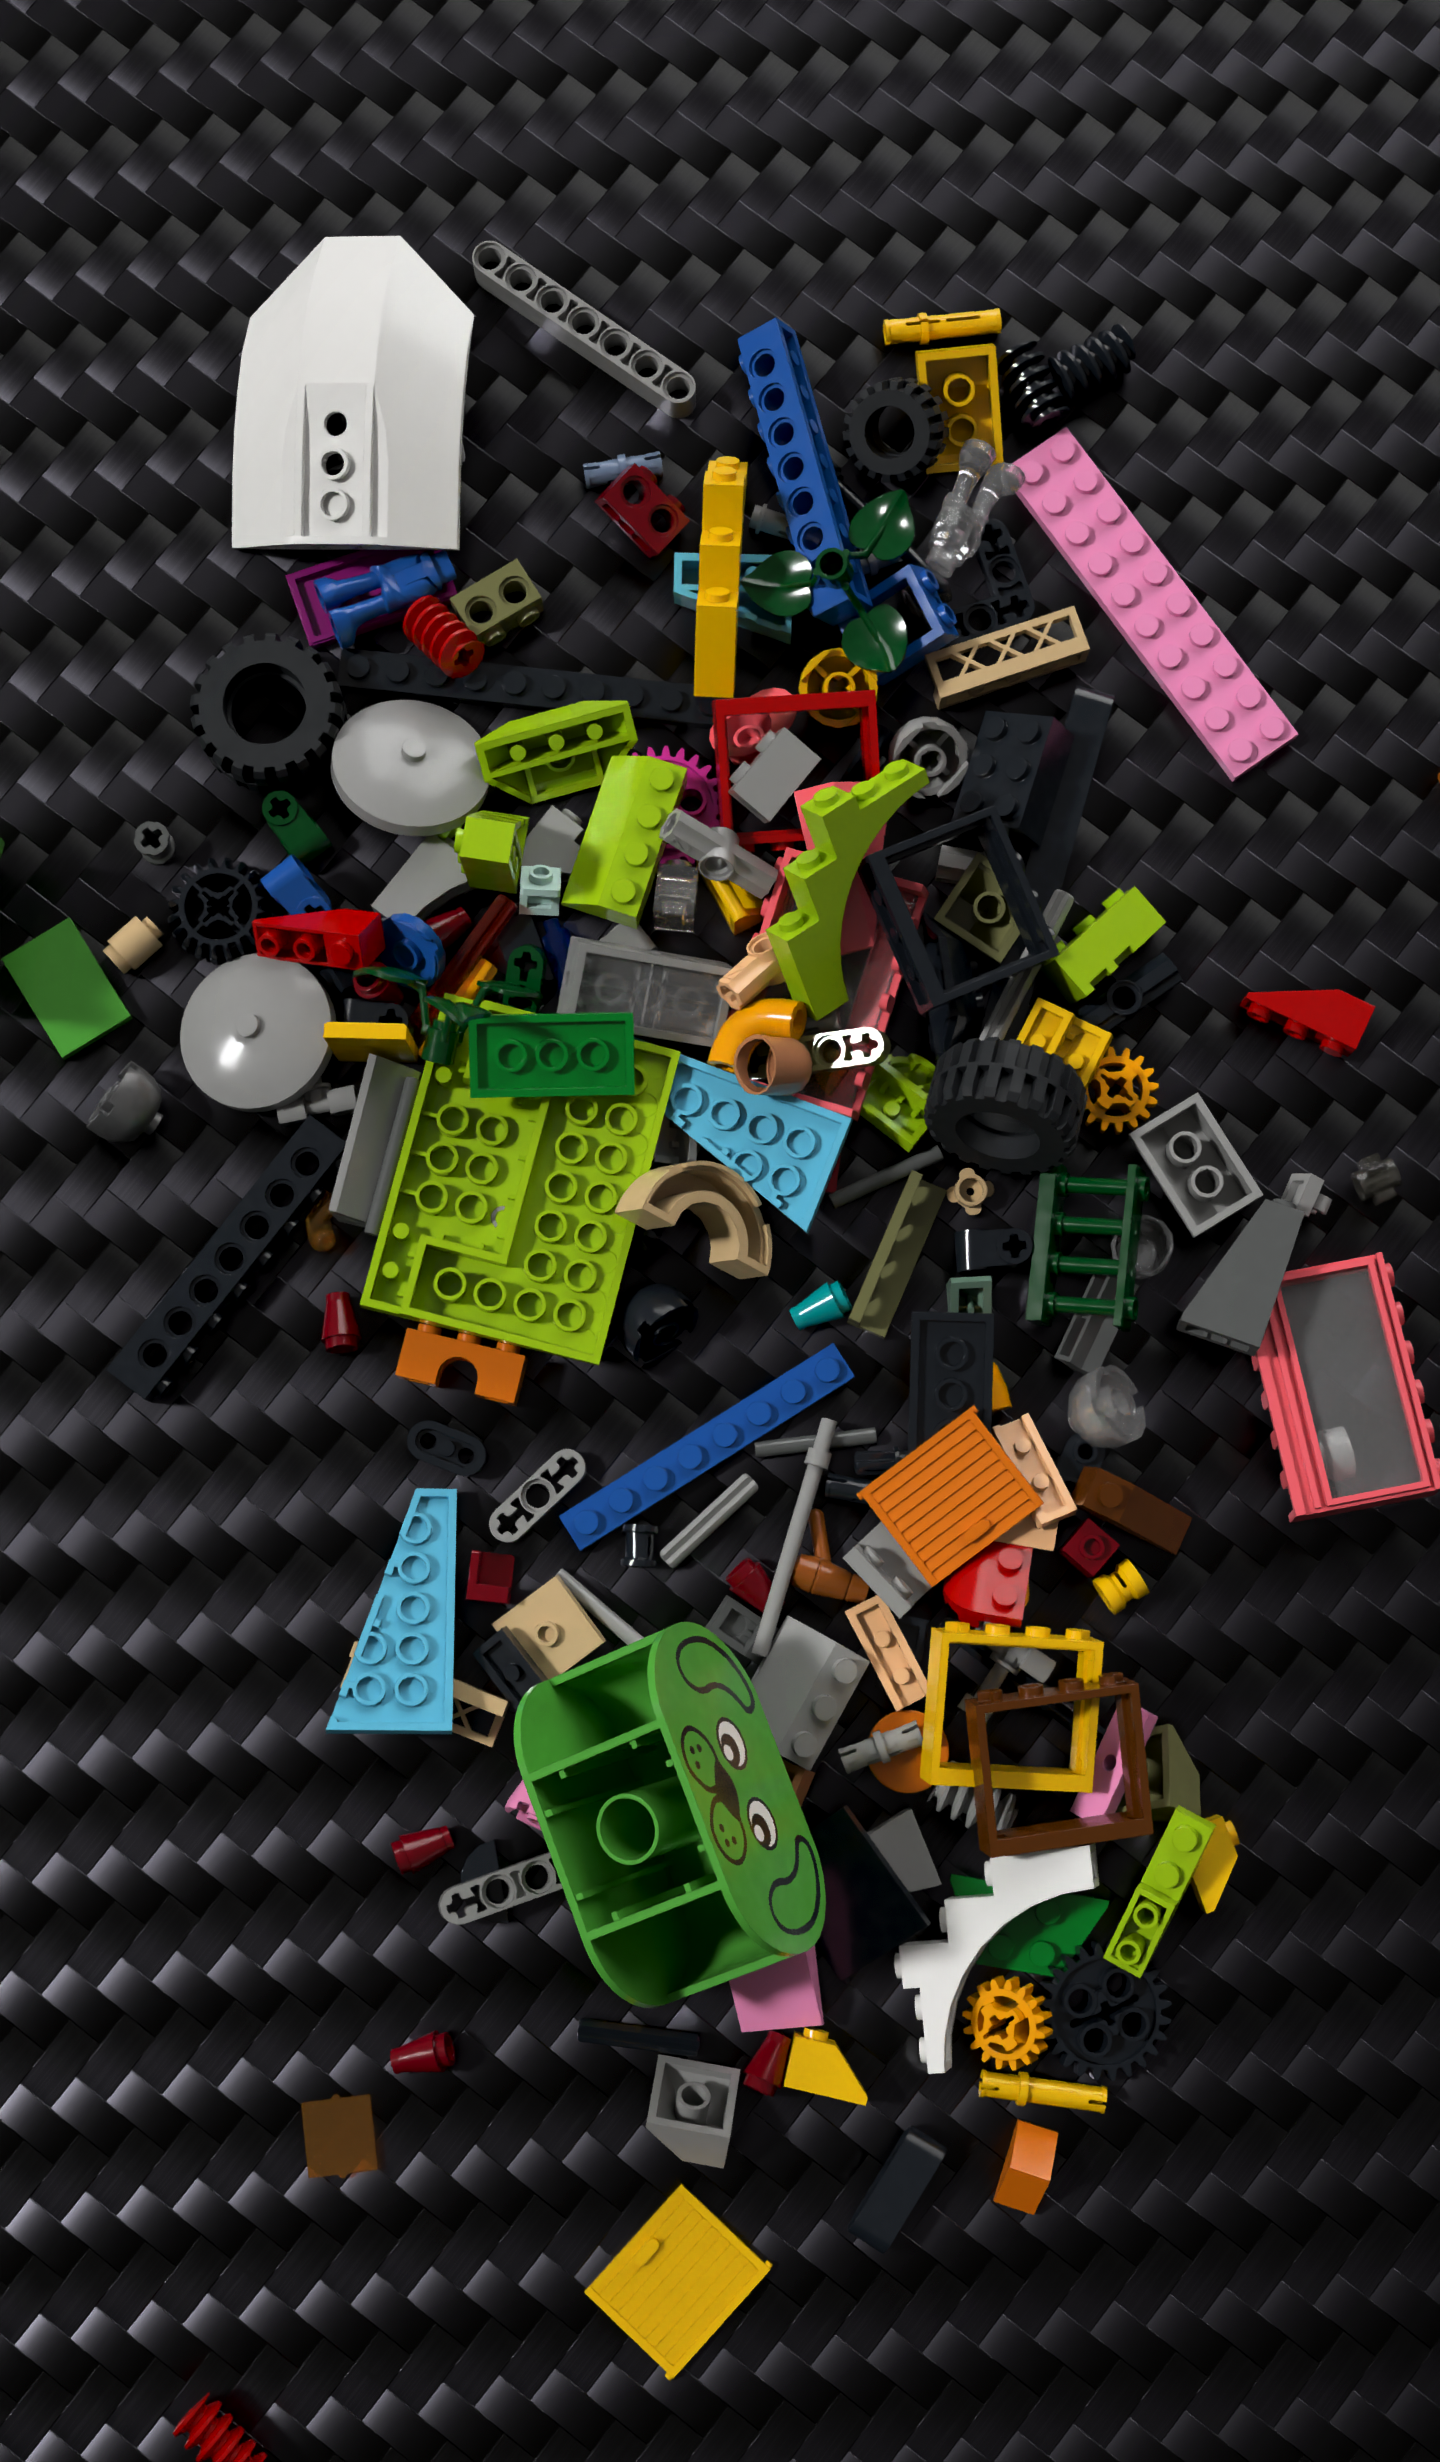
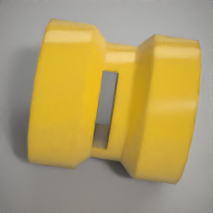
(1111, 1586)

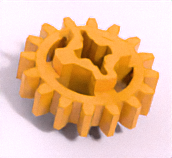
(1127, 1100)
(1025, 2033)

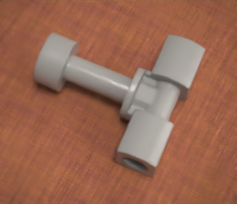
(319, 1100)
(1012, 1660)

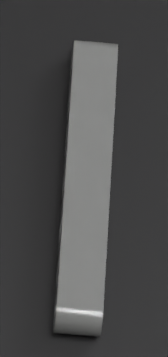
(577, 313)

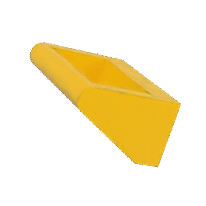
(736, 904)

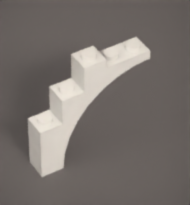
(971, 1923)

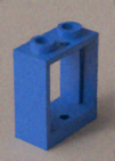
(937, 614)

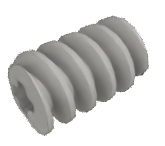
(963, 1801)

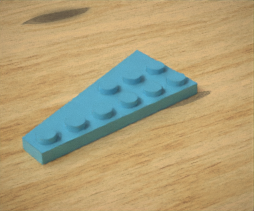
(770, 1140)
(406, 1648)

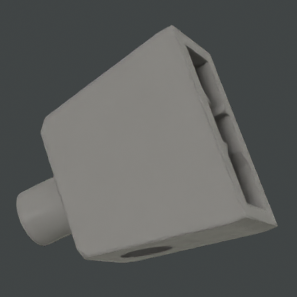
(906, 1851)

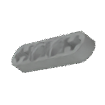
(518, 1890)

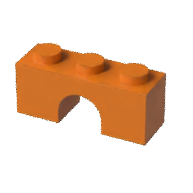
(428, 1354)

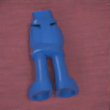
(400, 584)

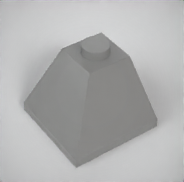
(693, 2109)

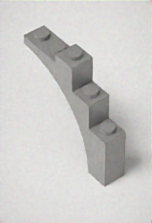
(435, 876)

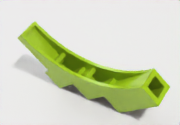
(821, 879)

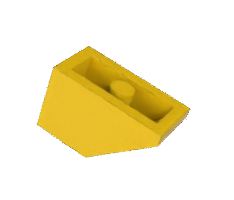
(1215, 1864)
(820, 2068)

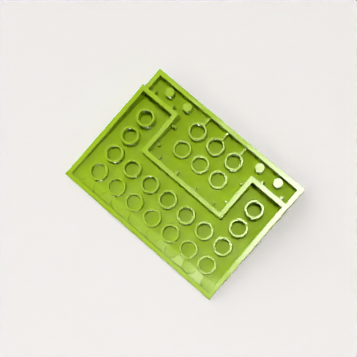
(557, 1168)

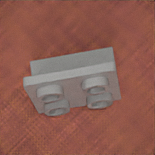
(887, 1570)

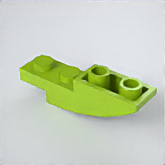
(1159, 1891)

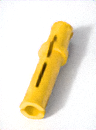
(941, 326)
(1042, 2091)

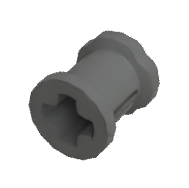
(164, 852)

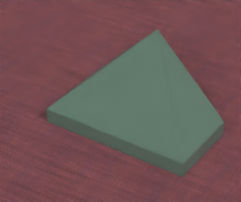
(969, 1294)

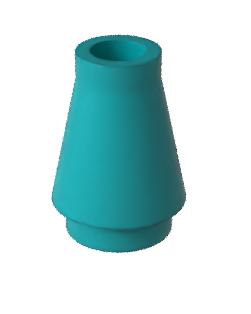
(821, 1306)

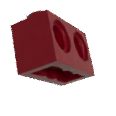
(636, 518)

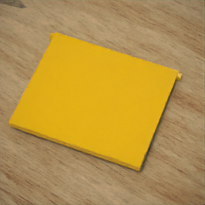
(677, 2280)

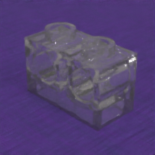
(676, 896)

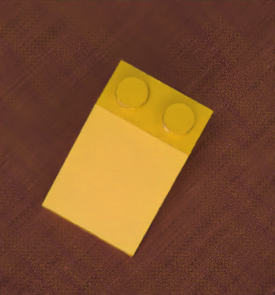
(970, 393)

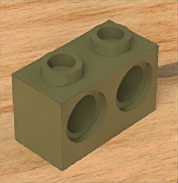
(491, 595)

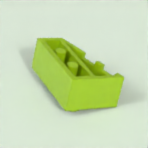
(492, 850)

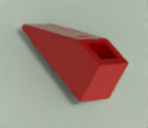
(322, 938)
(1324, 1016)

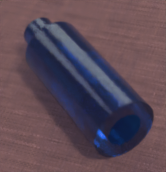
(556, 947)

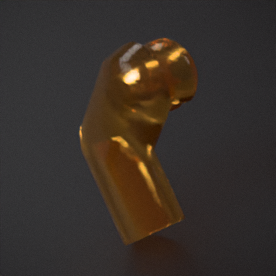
(319, 1225)

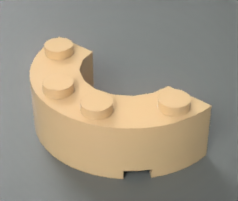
(719, 1198)

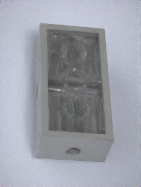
(666, 991)

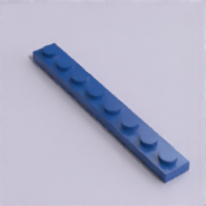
(706, 1447)

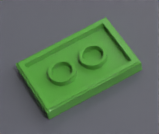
(66, 988)

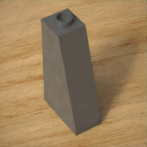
(1243, 1287)

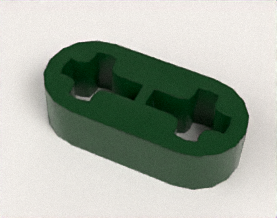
(535, 978)

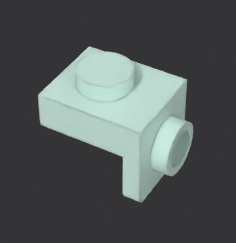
(540, 890)

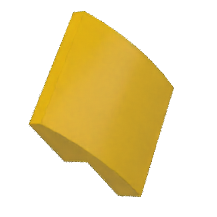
(1067, 1037)

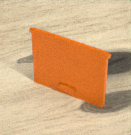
(951, 1497)

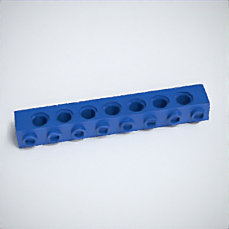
(779, 376)

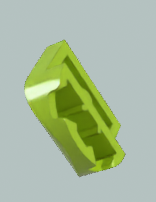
(898, 1098)

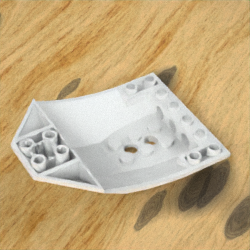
(389, 348)

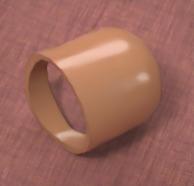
(786, 1065)

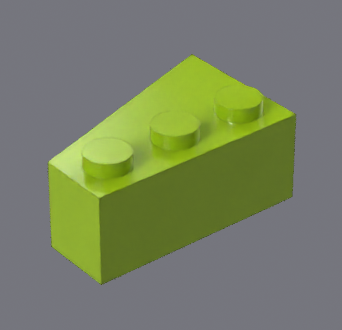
(1102, 944)

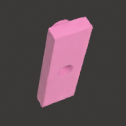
(1108, 1772)

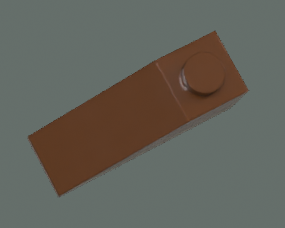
(1130, 1508)

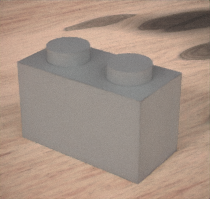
(773, 774)

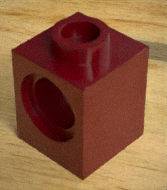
(1088, 1548)

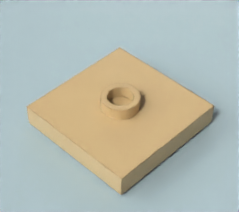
(552, 1628)

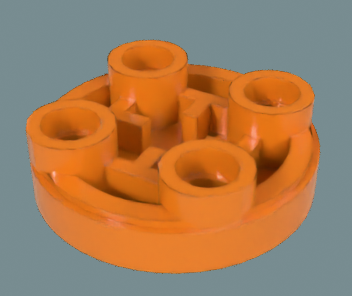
(904, 1769)

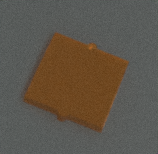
(339, 2136)

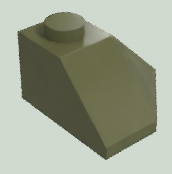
(980, 912)
(1170, 1775)

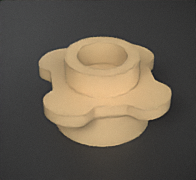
(967, 1180)

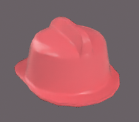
(747, 730)

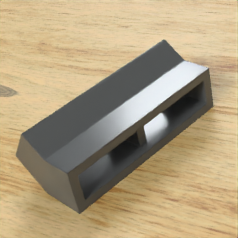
(1090, 1335)

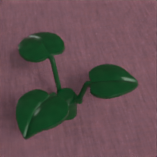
(784, 582)
(443, 1035)

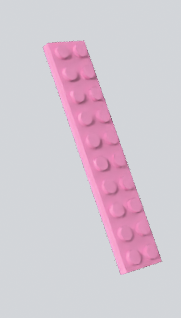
(1151, 606)

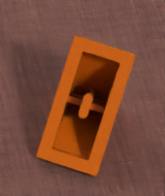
(1027, 2167)

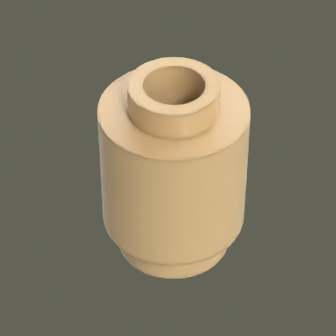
(133, 944)

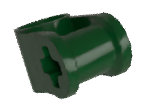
(298, 831)

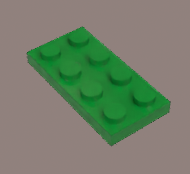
(552, 1055)

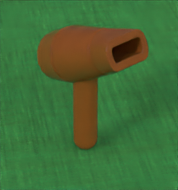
(819, 1574)

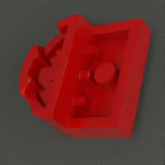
(991, 1585)

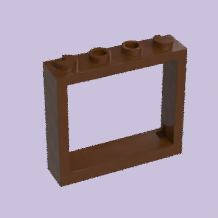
(1072, 1832)

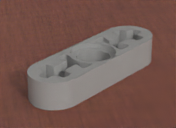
(566, 1481)

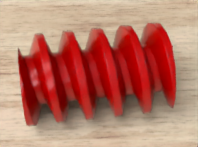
(443, 637)
(213, 2435)

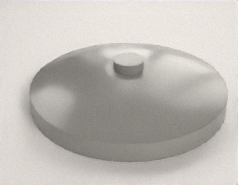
(408, 768)
(257, 1033)

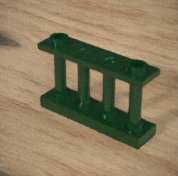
(1049, 1262)

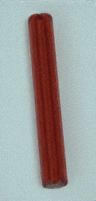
(469, 954)

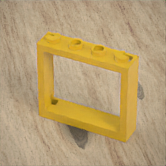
(1085, 1715)

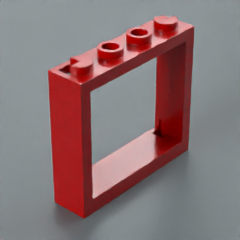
(861, 699)

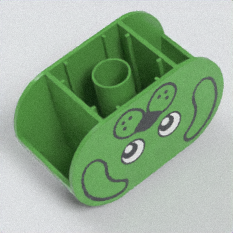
(670, 1816)

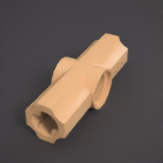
(751, 974)

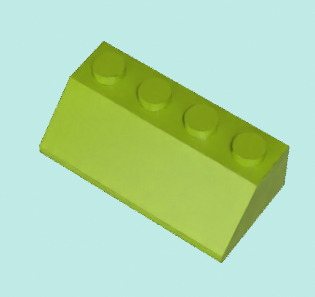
(623, 839)

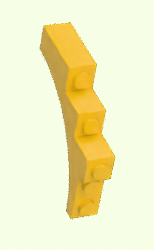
(719, 577)

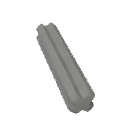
(709, 1520)

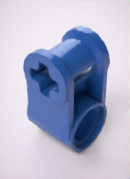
(295, 887)

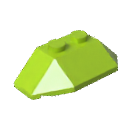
(556, 749)

